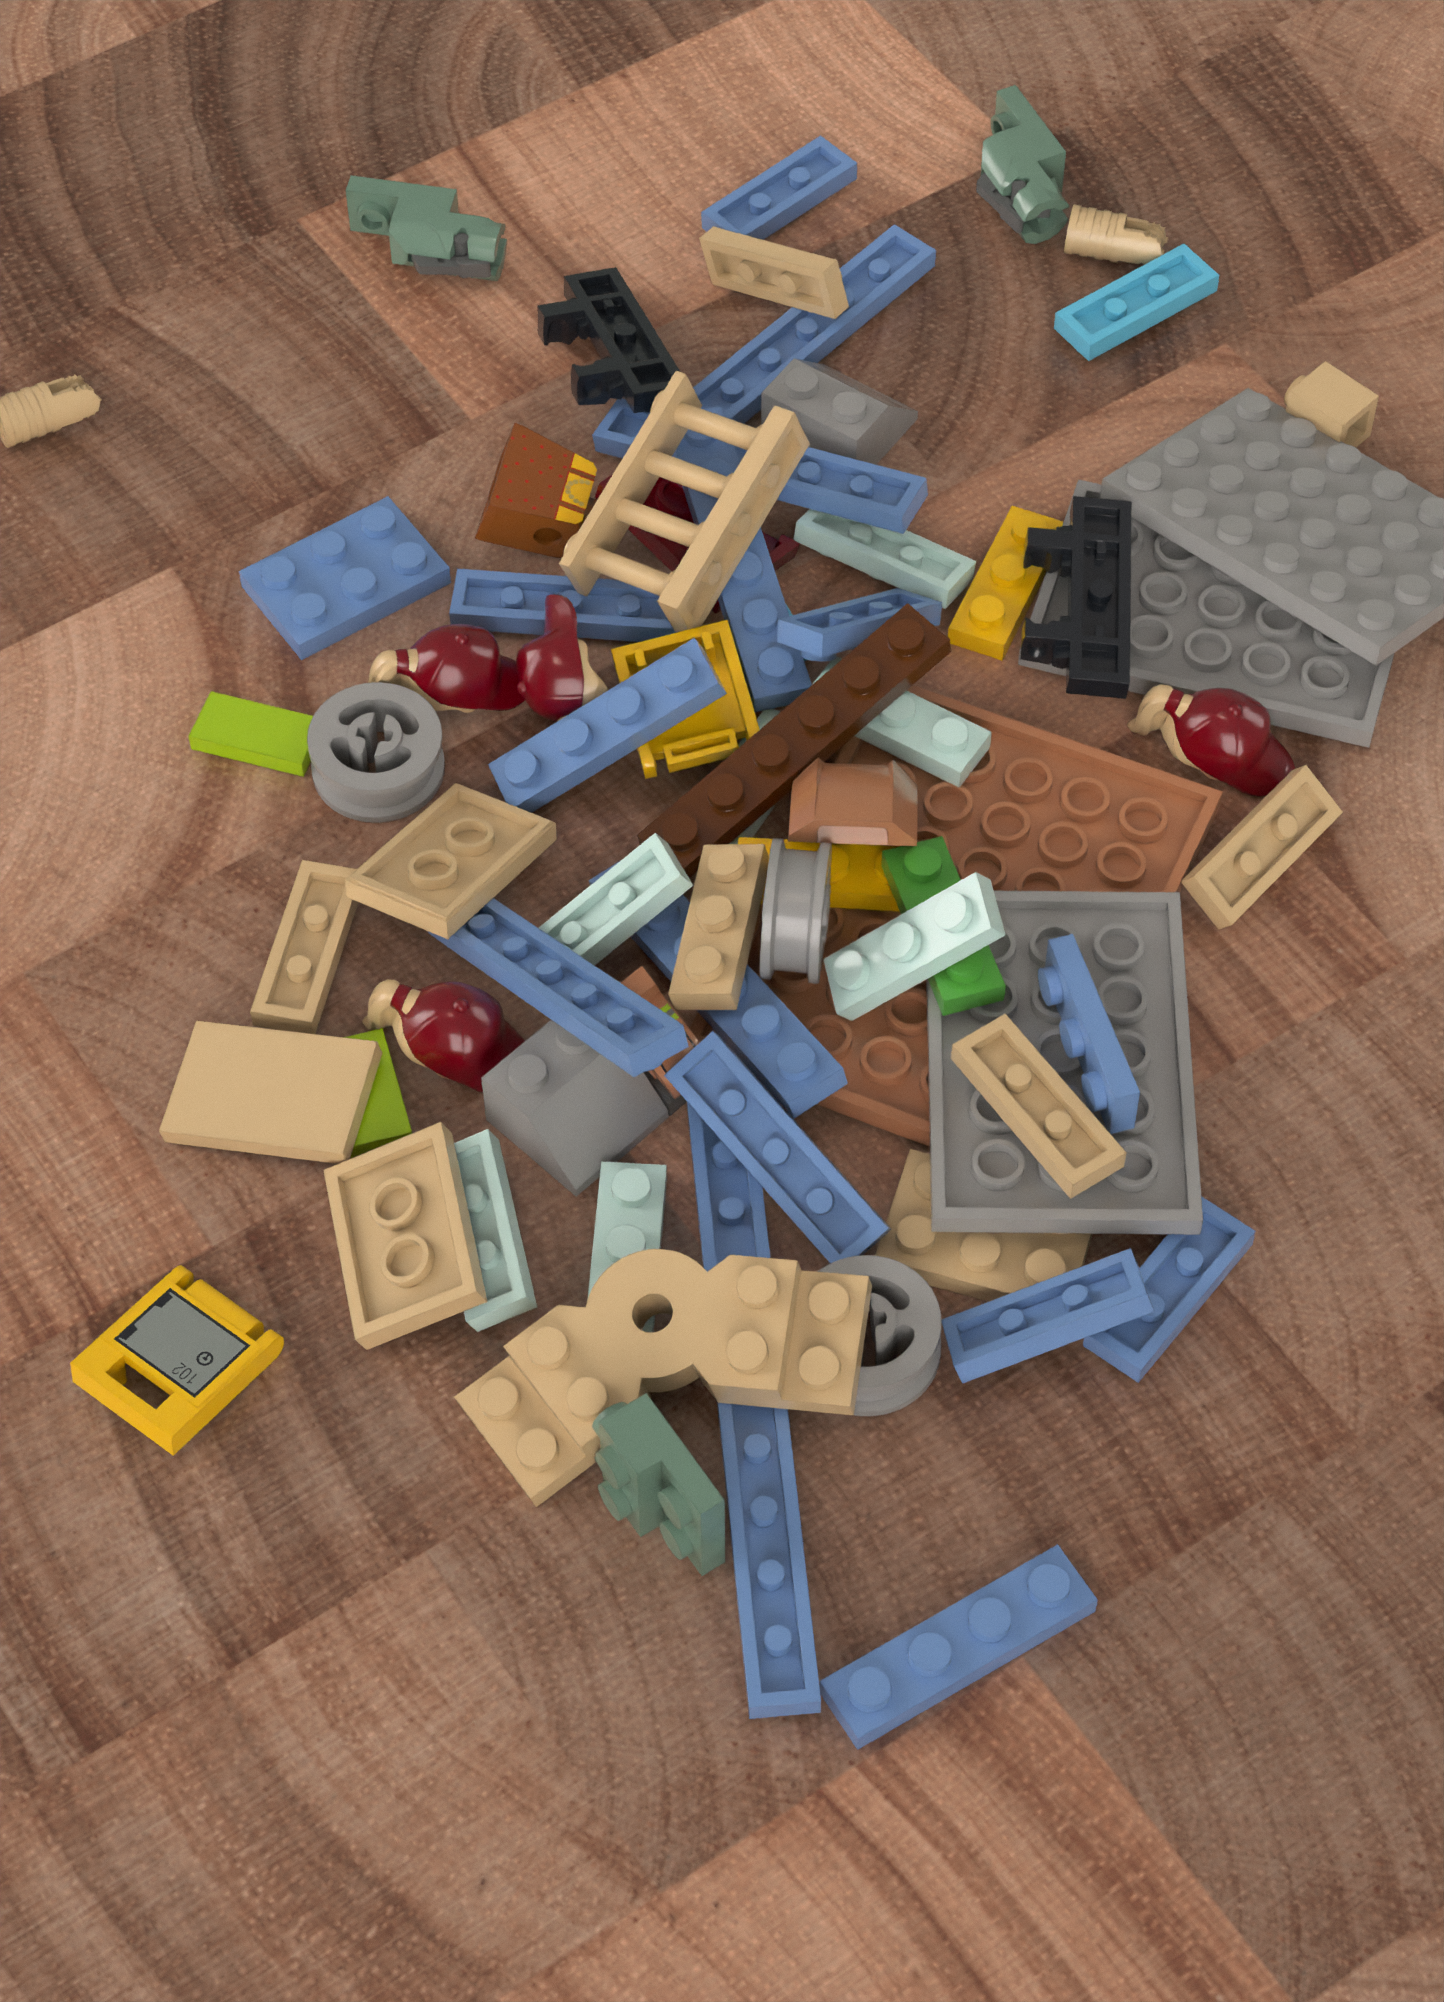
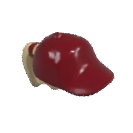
(556, 666)
(453, 670)
(1219, 734)
(445, 1027)

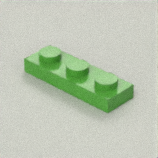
(914, 877)

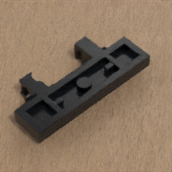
(631, 353)
(1096, 632)

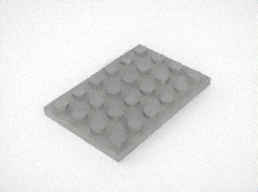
(1296, 521)
(1212, 632)
(1137, 962)

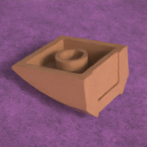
(853, 805)

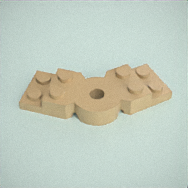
(745, 1327)

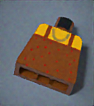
(537, 495)

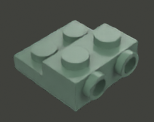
(659, 1483)

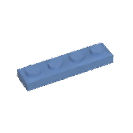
(517, 605)
(608, 728)
(776, 1150)
(957, 1646)

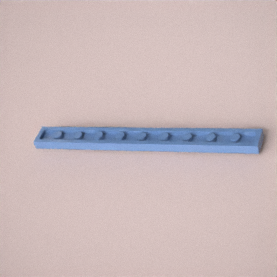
(757, 1467)

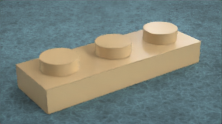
(774, 272)
(1261, 847)
(719, 927)
(305, 950)
(1038, 1106)

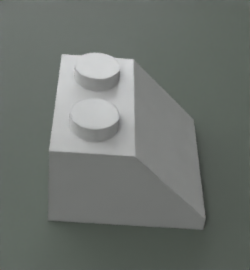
(838, 411)
(569, 1106)

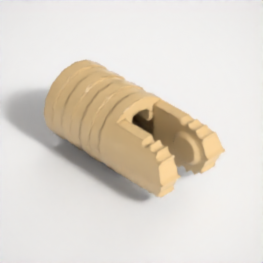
(1113, 236)
(45, 409)

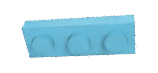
(1136, 302)

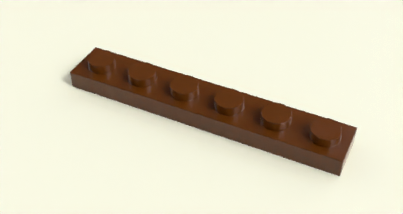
(806, 729)

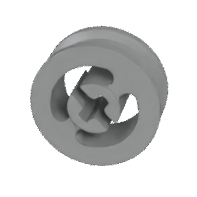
(407, 763)
(795, 910)
(903, 1322)

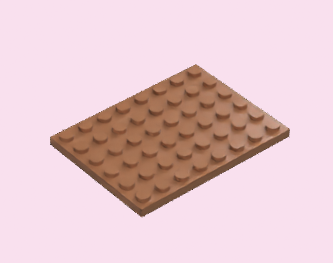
(1030, 820)

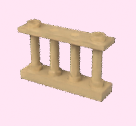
(714, 544)

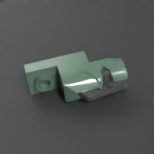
(1023, 169)
(427, 228)

